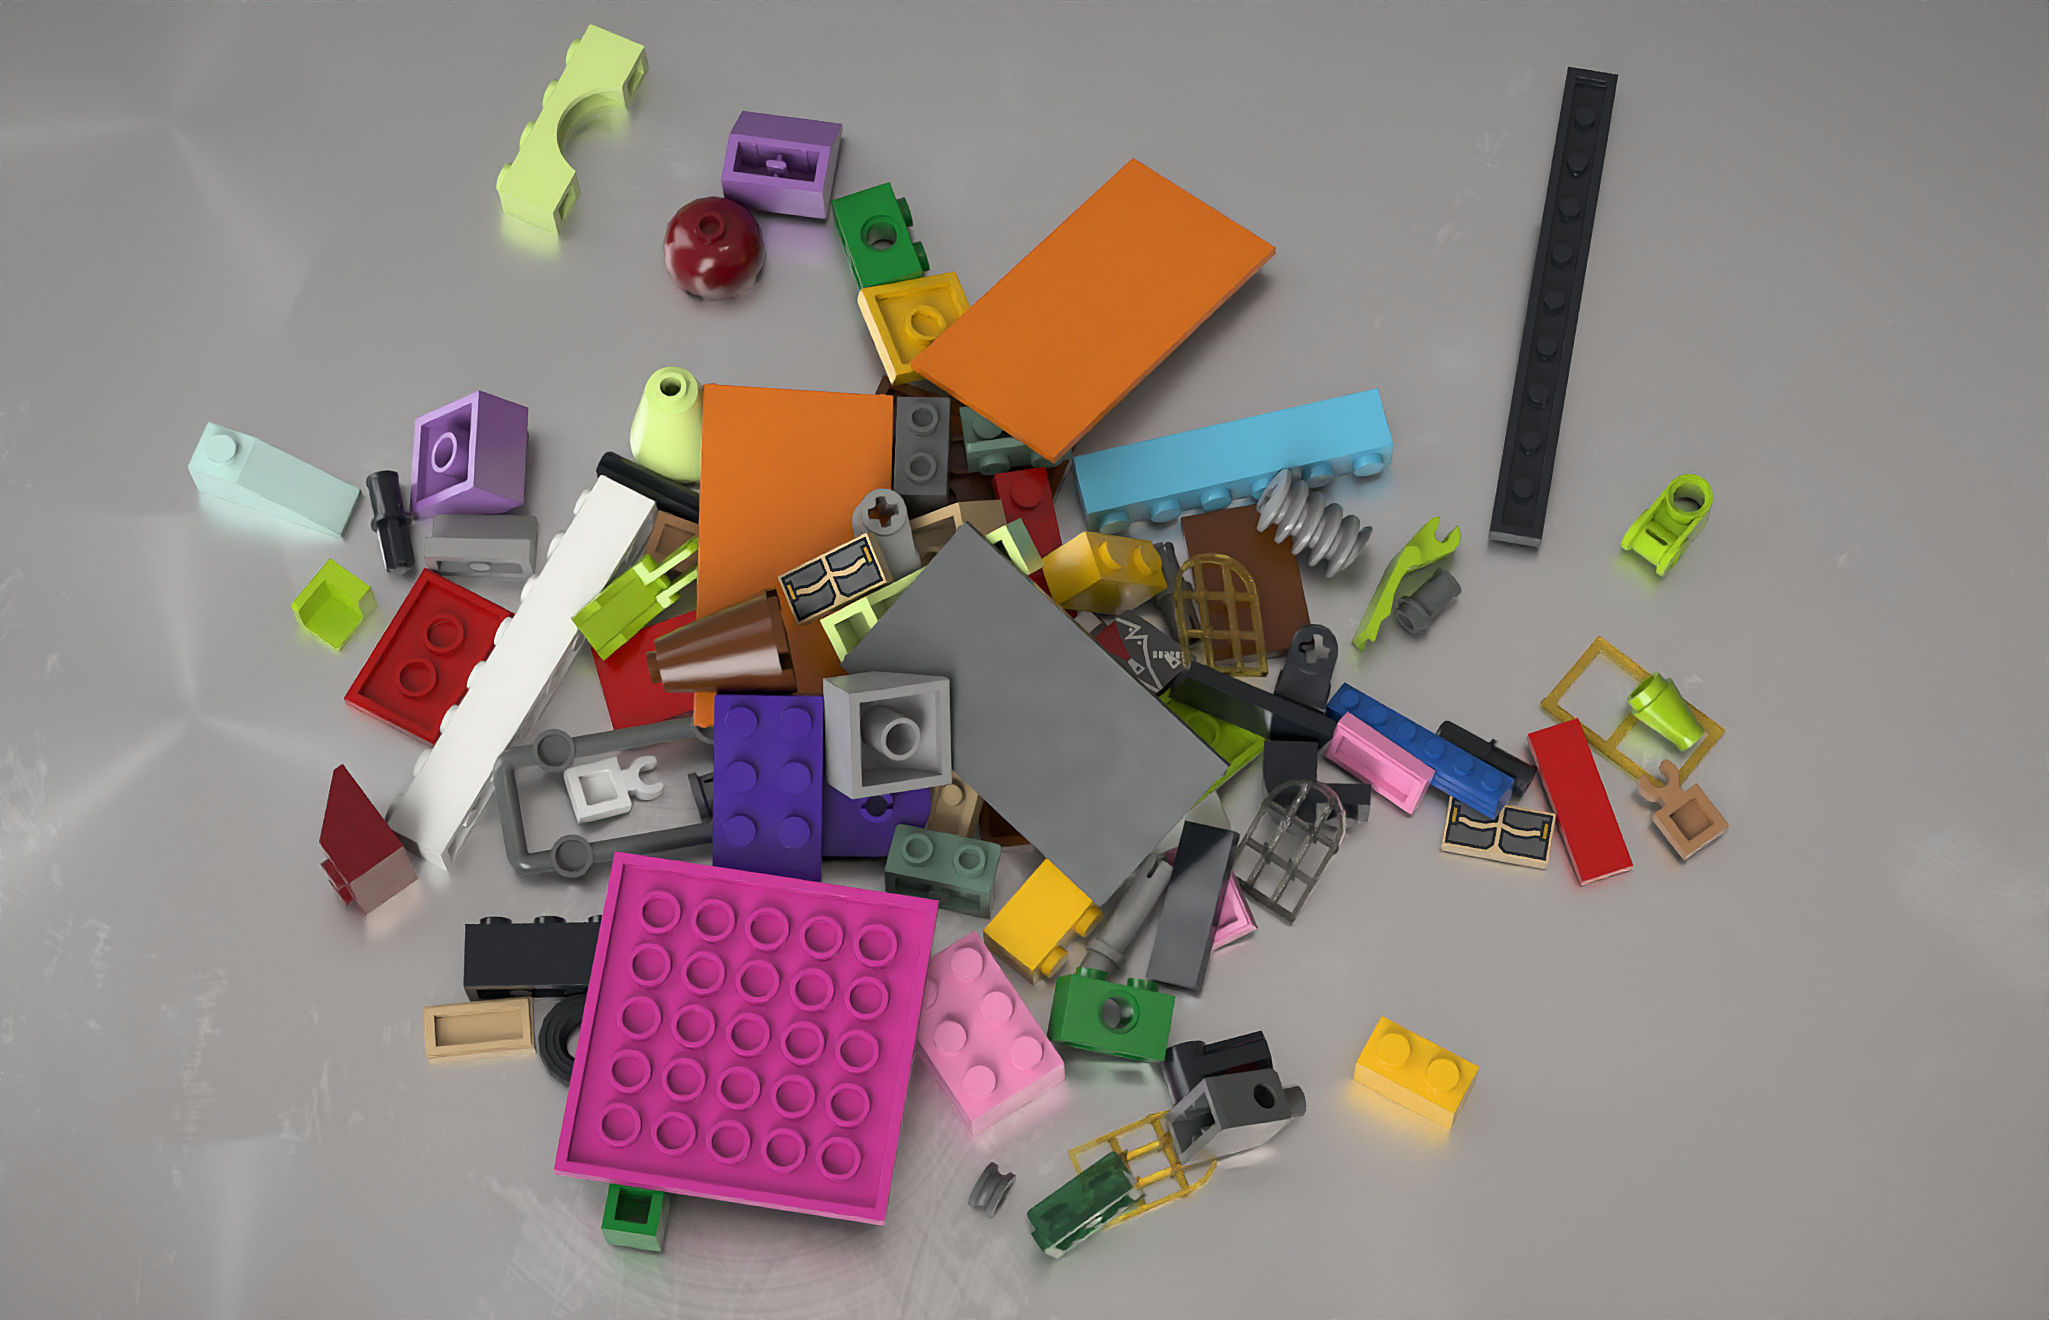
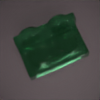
(1084, 1205)

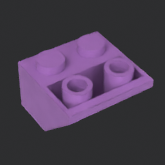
(781, 164)

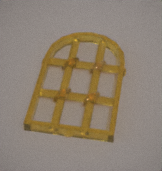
(1229, 598)
(1162, 1143)

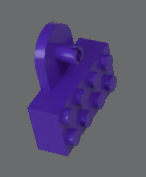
(774, 797)

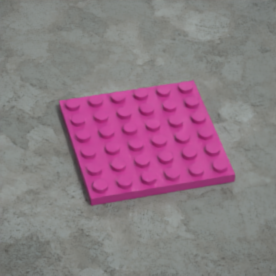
(748, 1038)

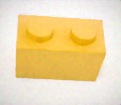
(1104, 573)
(1041, 923)
(1415, 1073)

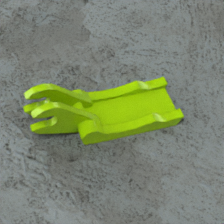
(1417, 553)
(633, 600)

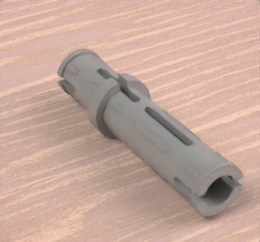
(1109, 947)

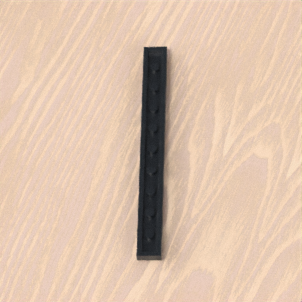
(1553, 308)

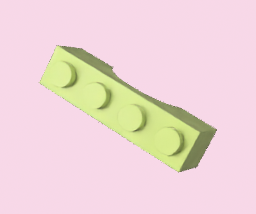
(598, 77)
(854, 621)

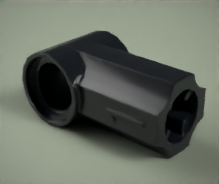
(1193, 1061)

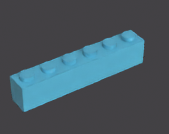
(1232, 461)

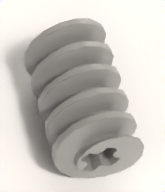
(1311, 523)

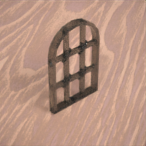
(1291, 867)

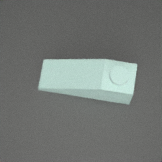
(271, 481)

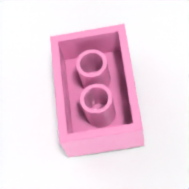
(982, 1037)

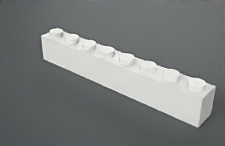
(521, 673)

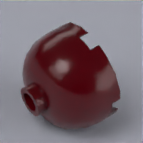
(714, 248)

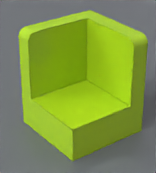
(334, 605)

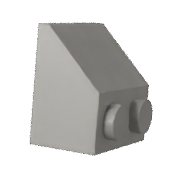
(886, 732)

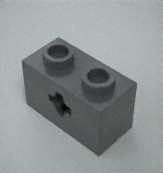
(923, 453)

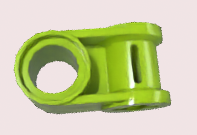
(1665, 530)

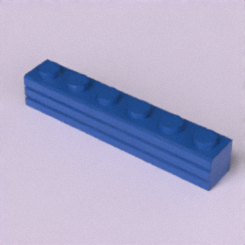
(1456, 770)

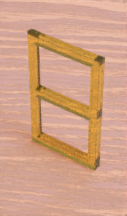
(1609, 747)

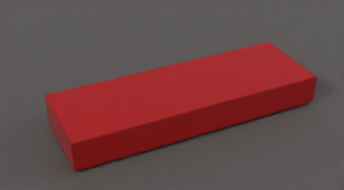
(1579, 802)

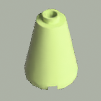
(668, 425)

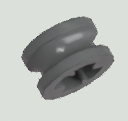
(992, 1190)

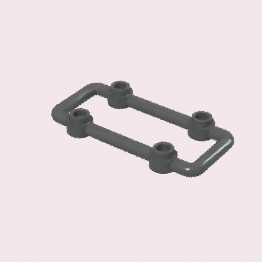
(554, 753)

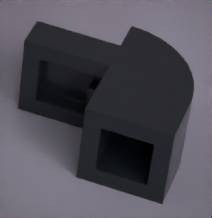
(1299, 759)

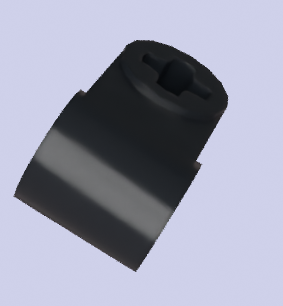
(1305, 681)

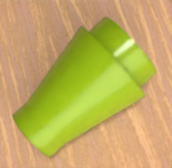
(1662, 708)

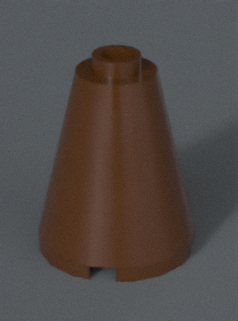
(728, 651)

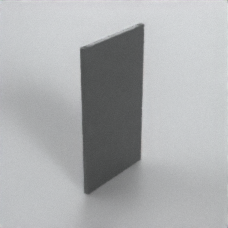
(1043, 715)

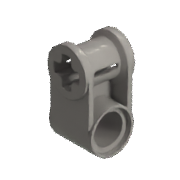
(894, 537)

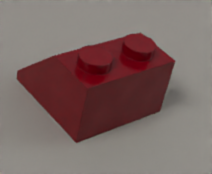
(361, 850)

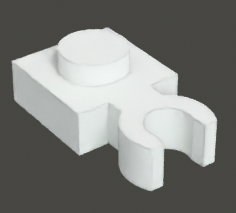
(605, 790)

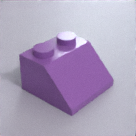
(469, 457)

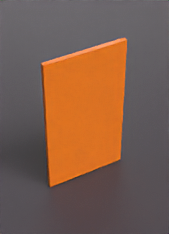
(1093, 309)
(778, 492)

